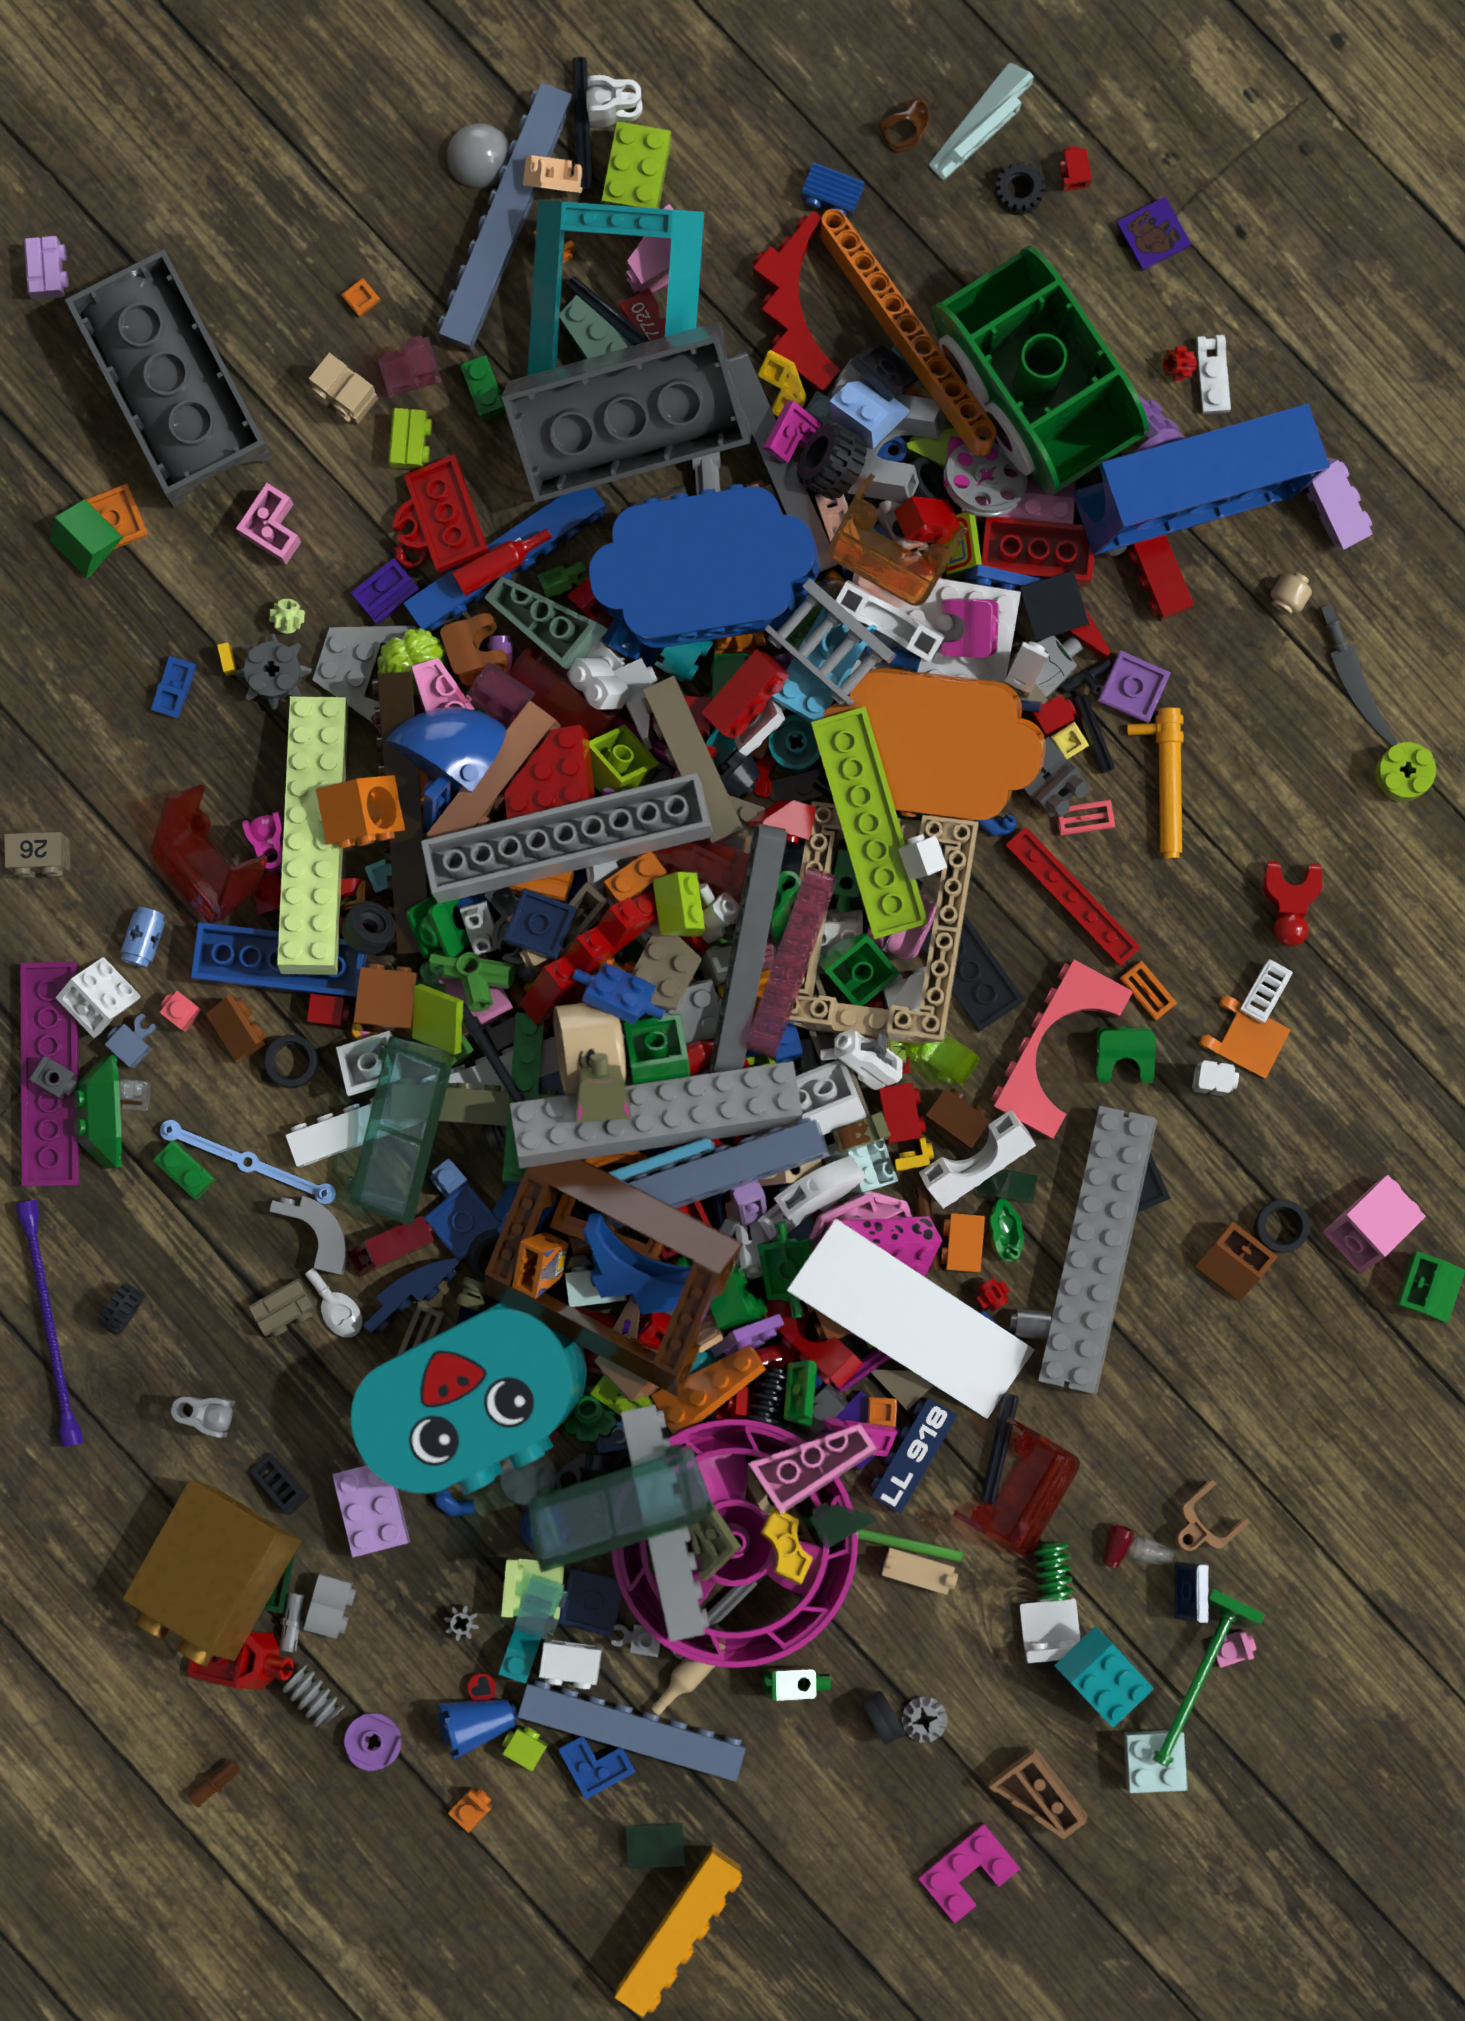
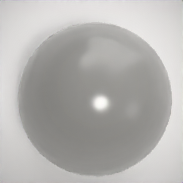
(478, 155)

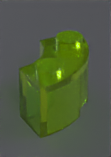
(947, 1057)

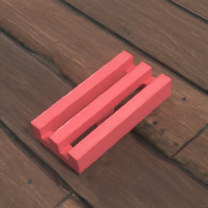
(1088, 828)

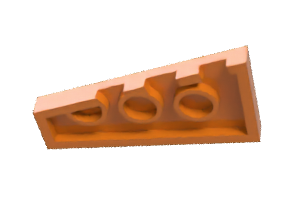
(708, 1389)

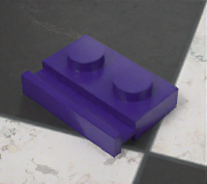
(385, 591)

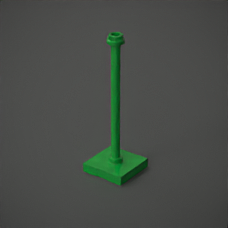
(1230, 1612)

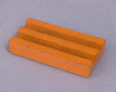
(1133, 972)

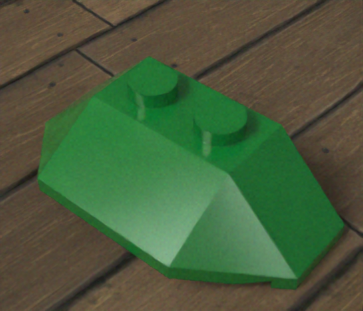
(99, 1113)

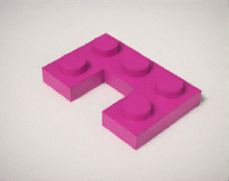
(791, 428)
(975, 1850)

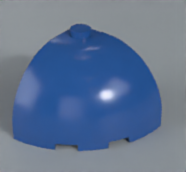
(451, 743)

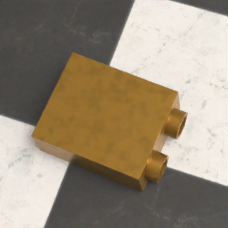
(210, 1573)

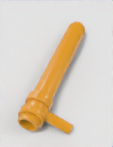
(1169, 738)

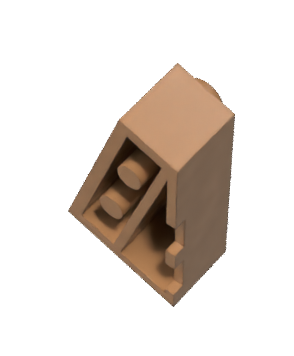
(1041, 1793)

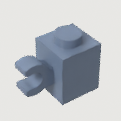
(130, 1044)

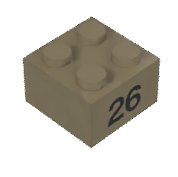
(37, 853)

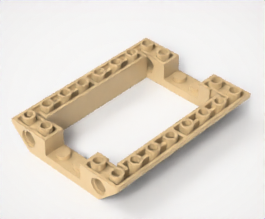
(900, 1024)

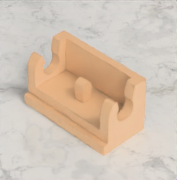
(552, 174)

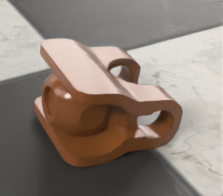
(463, 643)

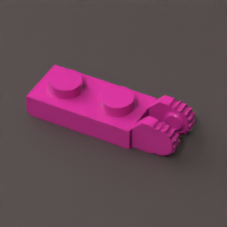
(880, 1435)

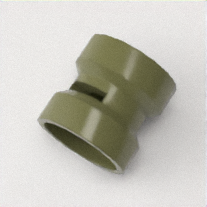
(475, 1287)

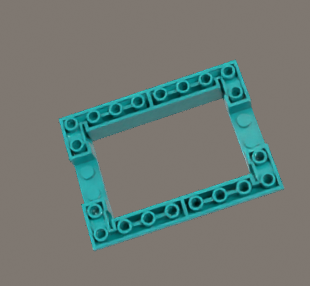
(556, 217)

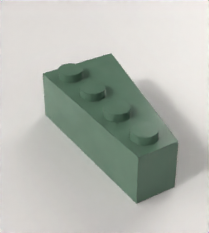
(589, 330)
(550, 625)

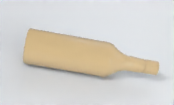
(685, 1679)

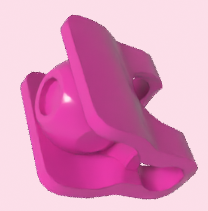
(981, 627)
(267, 838)

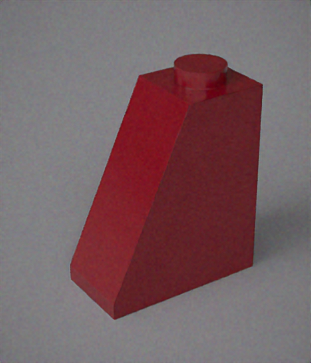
(391, 1246)

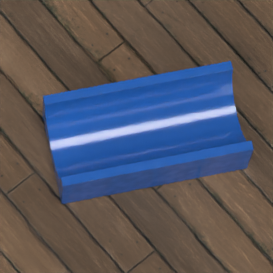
(1201, 479)

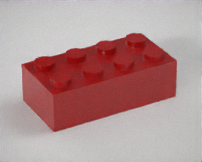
(1037, 548)

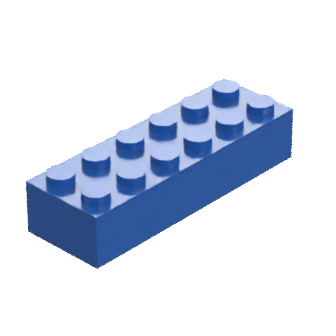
(251, 957)

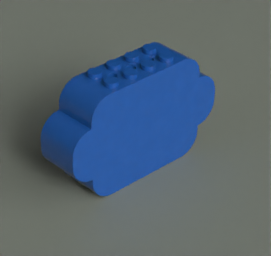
(704, 566)

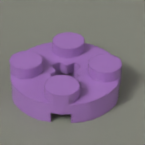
(358, 1749)

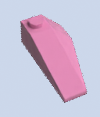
(437, 687)

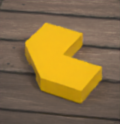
(784, 375)

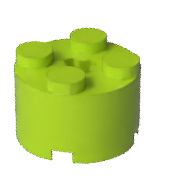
(1418, 762)

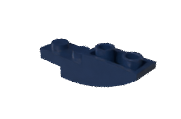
(420, 1283)

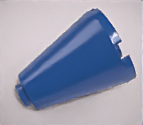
(474, 1723)

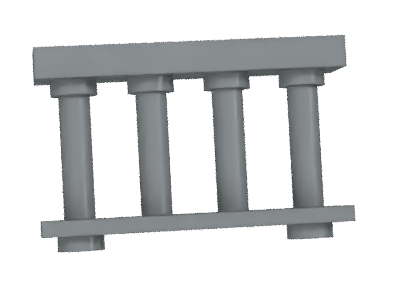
(856, 634)

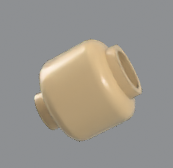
(1291, 593)

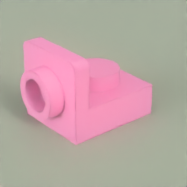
(1235, 1648)

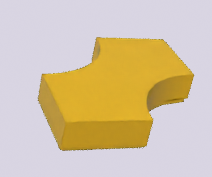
(791, 1559)

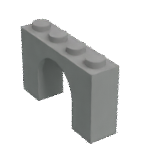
(894, 479)

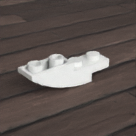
(814, 1191)

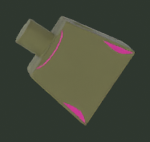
(601, 1092)

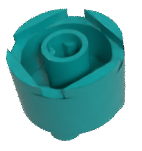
(681, 659)
(797, 759)

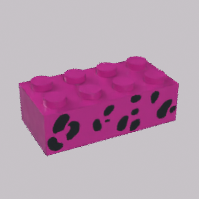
(907, 1239)

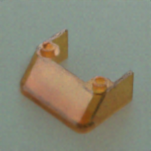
(885, 561)

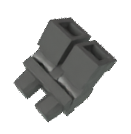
(1058, 786)

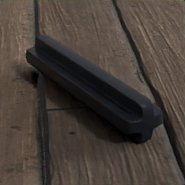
(1093, 733)

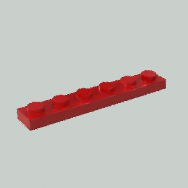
(1072, 896)

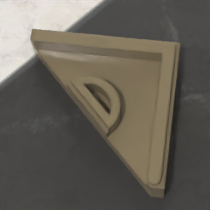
(903, 1385)

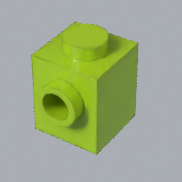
(524, 1747)

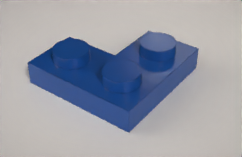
(592, 1773)

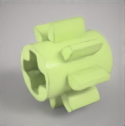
(286, 616)

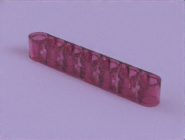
(791, 962)

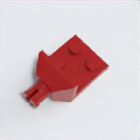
(253, 1667)

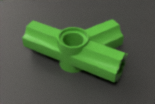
(477, 982)

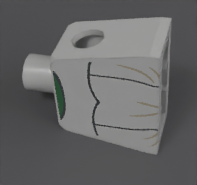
(1058, 664)

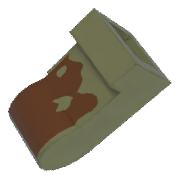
(861, 1133)

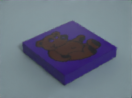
(1153, 233)

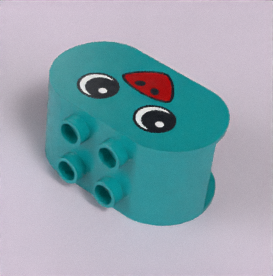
(468, 1402)

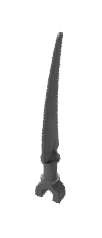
(1352, 677)

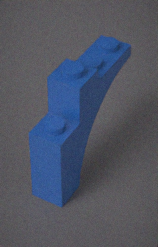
(624, 1271)

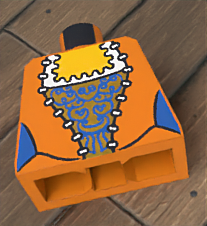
(539, 1263)

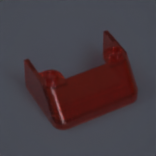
(196, 864)
(1029, 1493)

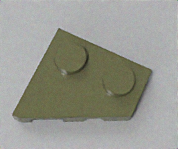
(713, 1543)

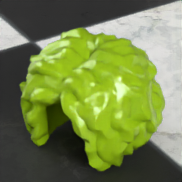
(414, 648)

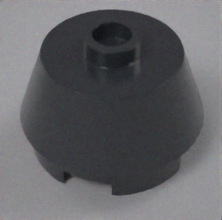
(738, 774)

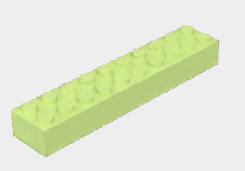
(309, 866)

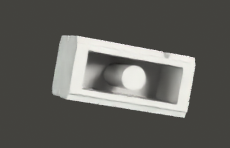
(1215, 1078)

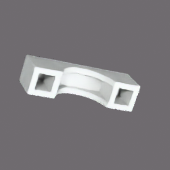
(890, 621)
(952, 1179)

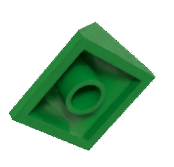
(84, 537)

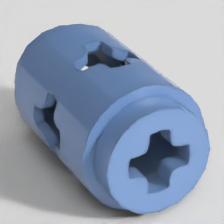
(144, 925)

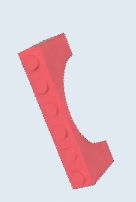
(1078, 991)

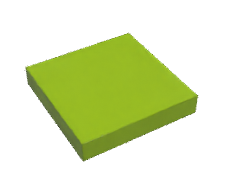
(437, 1019)

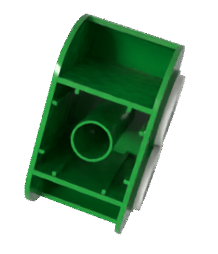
(1039, 371)

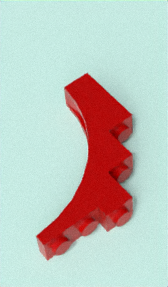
(784, 310)
(588, 953)

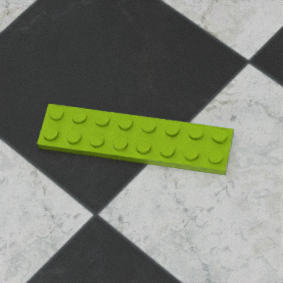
(868, 822)

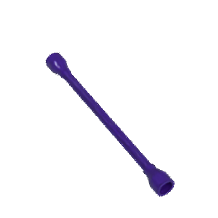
(28, 1216)

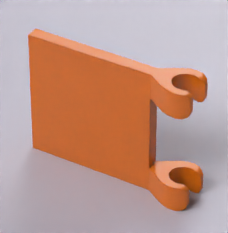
(1248, 1040)

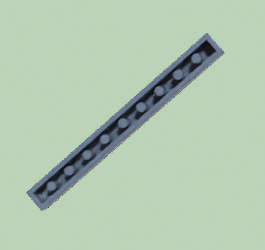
(504, 220)

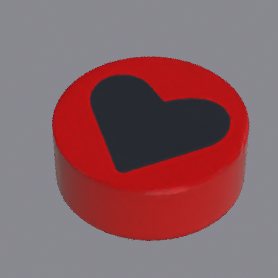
(481, 1687)

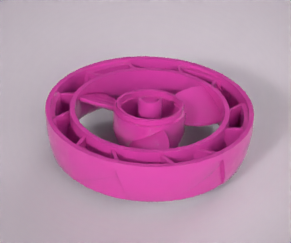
(722, 1463)

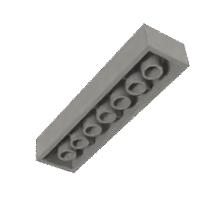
(669, 1551)

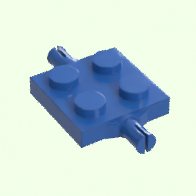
(619, 993)

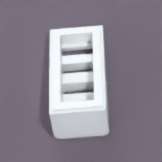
(1276, 971)

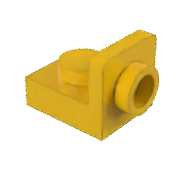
(909, 1160)

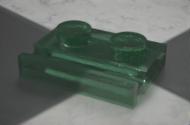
(655, 1845)

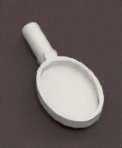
(337, 1309)

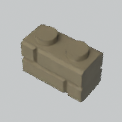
(283, 1308)

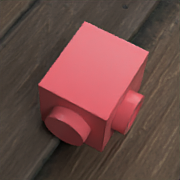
(180, 1010)

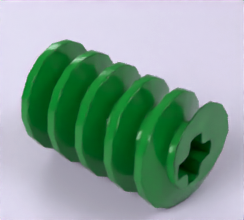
(1053, 1571)

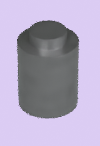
(1031, 1324)

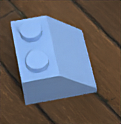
(866, 411)

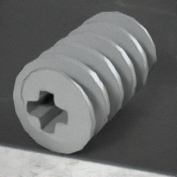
(312, 1697)

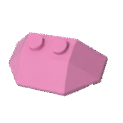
(859, 1207)

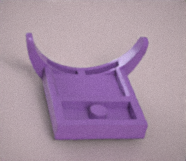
(1160, 429)

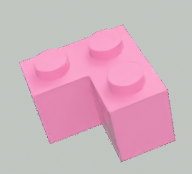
(263, 524)

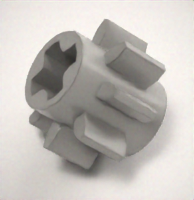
(463, 1614)

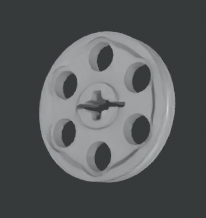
(988, 489)

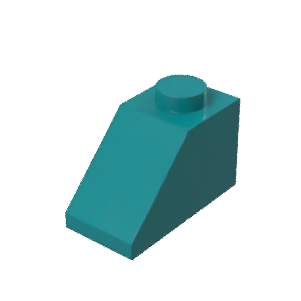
(520, 1656)

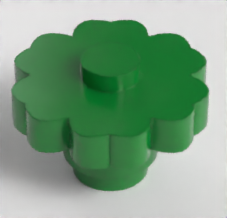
(590, 1419)

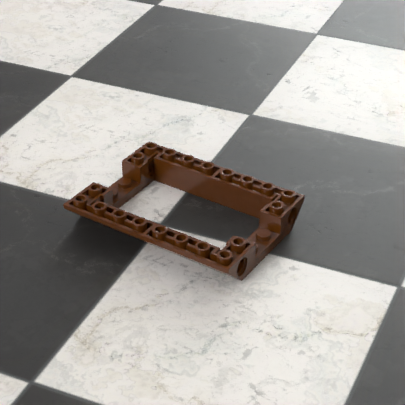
(708, 1247)

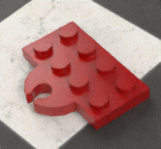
(441, 515)

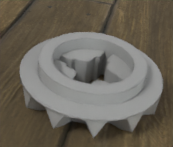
(912, 1713)

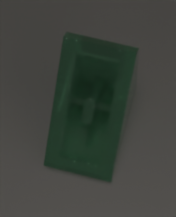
(1009, 1186)

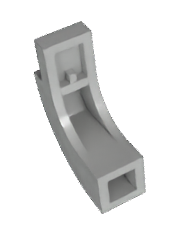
(331, 1237)

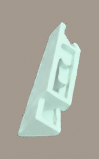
(984, 120)

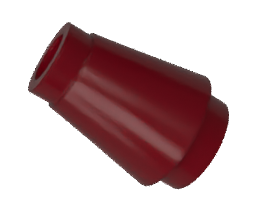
(1117, 1544)

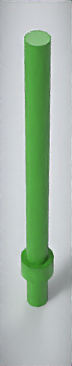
(902, 1543)

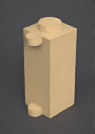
(919, 1571)

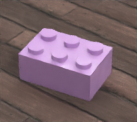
(370, 1511)

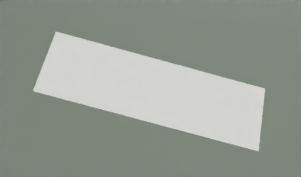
(910, 1319)

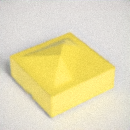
(1070, 740)

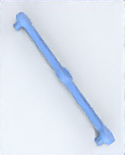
(323, 1193)

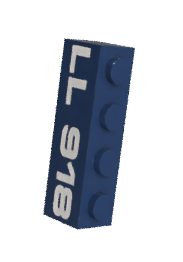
(913, 1455)

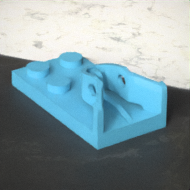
(806, 692)

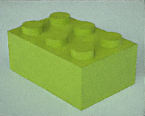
(637, 166)

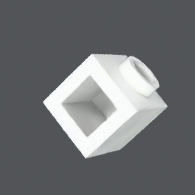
(922, 857)

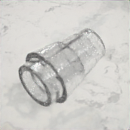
(1150, 1552)

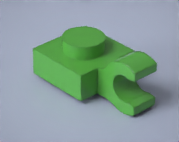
(560, 579)

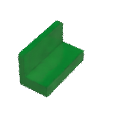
(800, 1392)

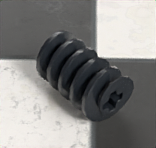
(768, 1397)

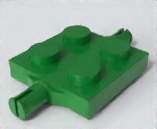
(782, 1263)

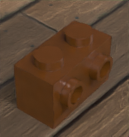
(958, 1117)

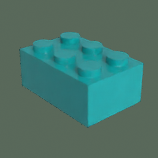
(1104, 1676)

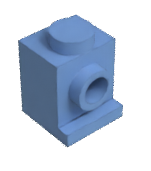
(448, 1177)

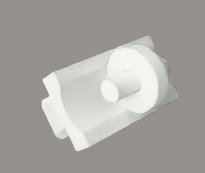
(479, 926)

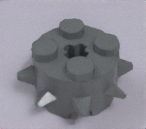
(284, 683)

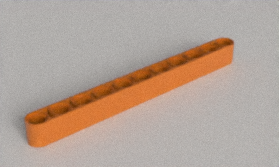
(907, 343)

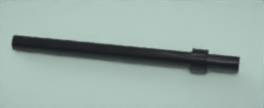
(473, 1026)

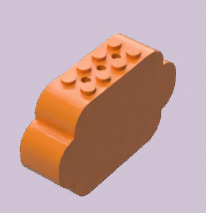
(948, 741)

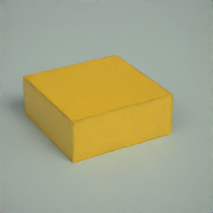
(227, 659)

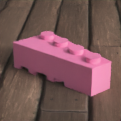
(809, 1467)

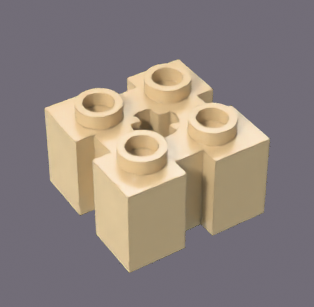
(343, 388)

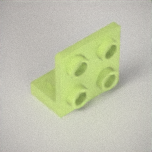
(517, 1580)

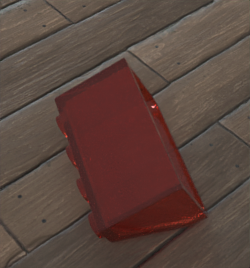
(557, 694)

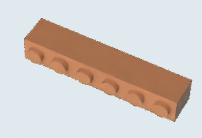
(519, 745)

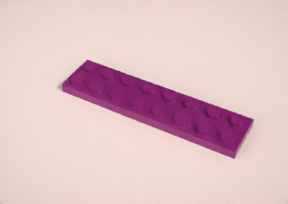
(47, 1121)

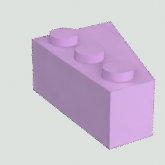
(1339, 506)

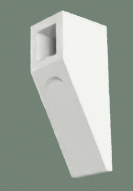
(1026, 668)

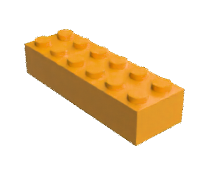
(678, 1931)

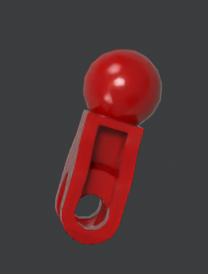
(1291, 901)

